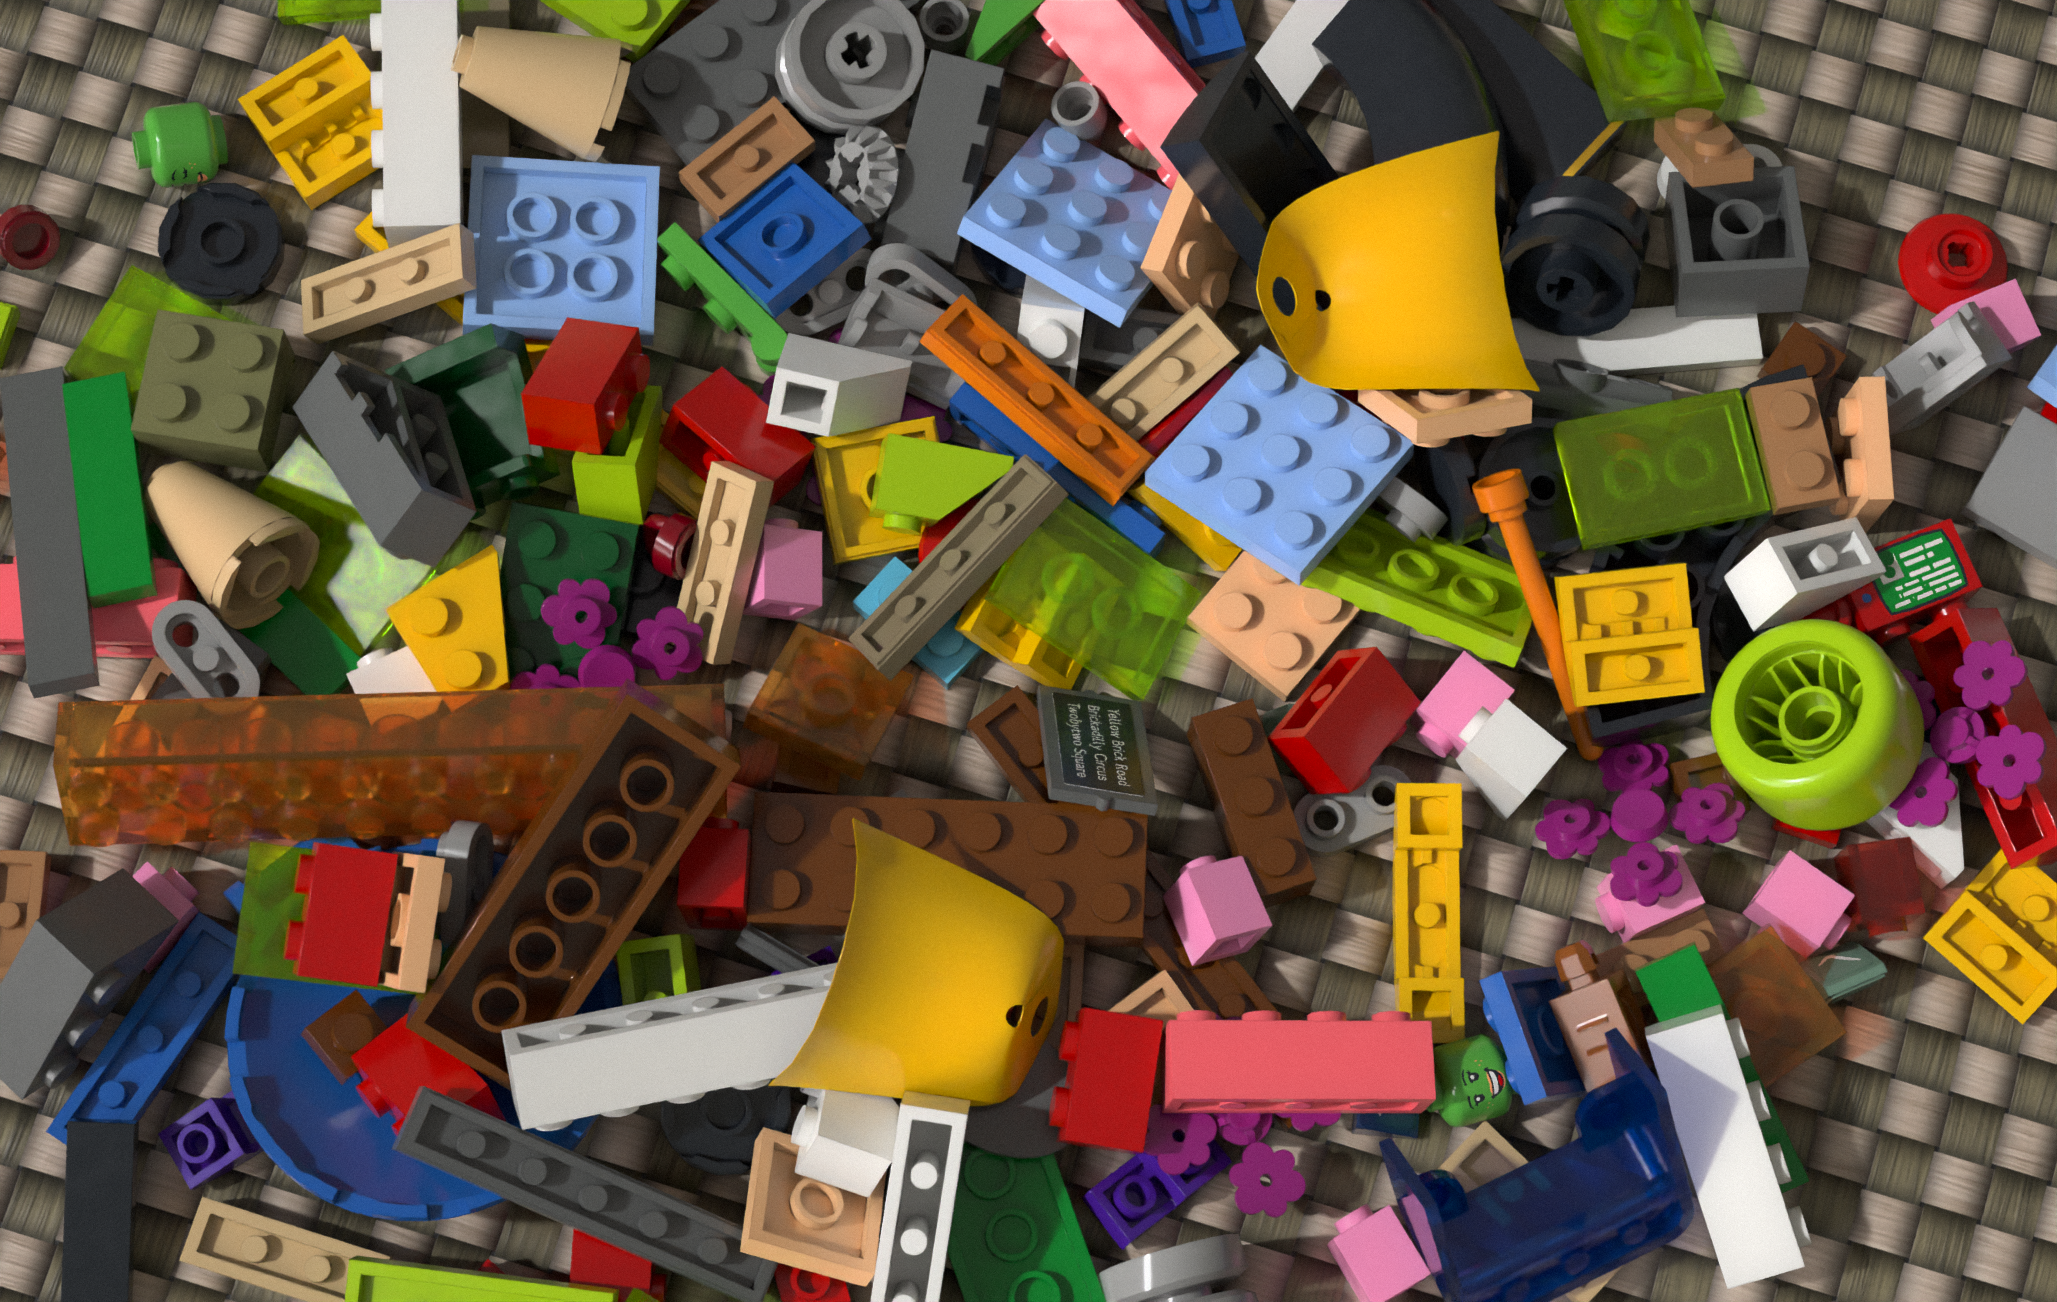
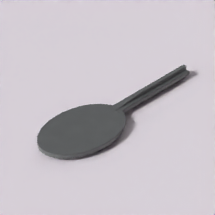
(1007, 1128)

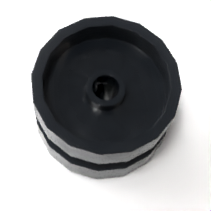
(1574, 256)
(1549, 507)

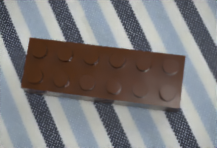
(1061, 858)
(576, 879)

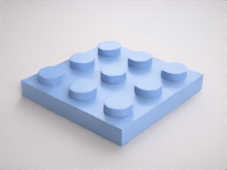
(1071, 221)
(562, 245)
(1279, 465)

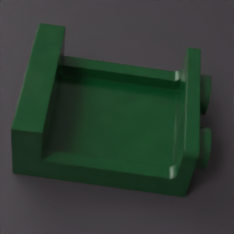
(481, 394)

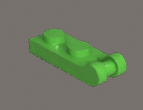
(728, 303)

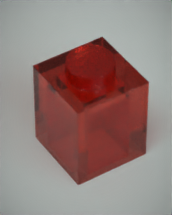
(1884, 886)

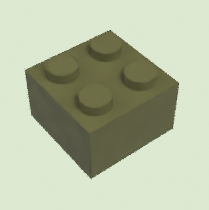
(213, 391)

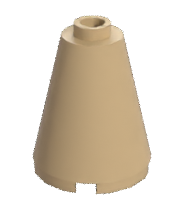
(547, 81)
(230, 542)

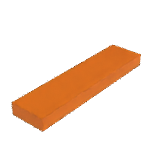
(1037, 399)

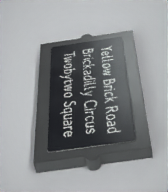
(1096, 750)

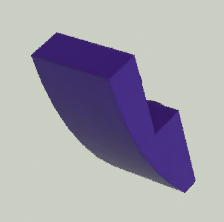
(210, 1141)
(1142, 1194)

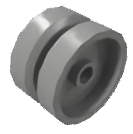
(829, 92)
(1181, 1274)

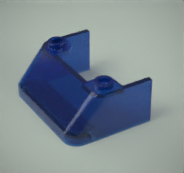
(1564, 1213)

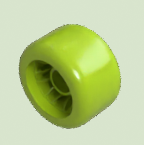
(1817, 724)

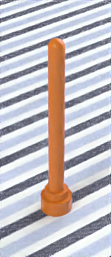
(1503, 499)

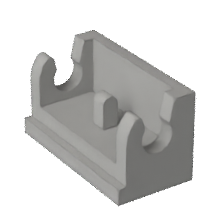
(892, 325)
(1940, 368)

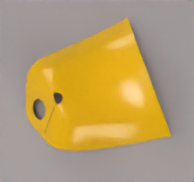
(1407, 277)
(929, 983)

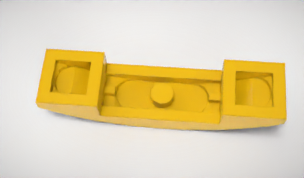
(1428, 906)

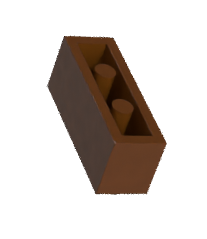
(1251, 801)

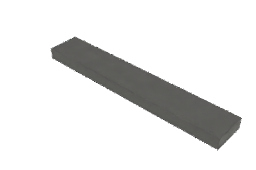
(47, 536)
(582, 1195)

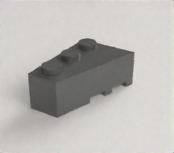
(944, 157)
(390, 456)
(72, 978)

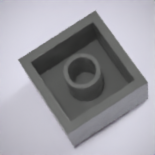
(1736, 245)

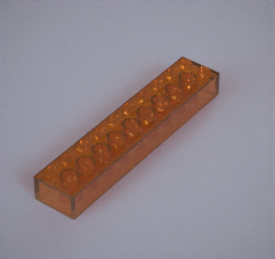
(328, 762)

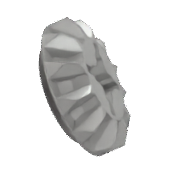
(876, 175)

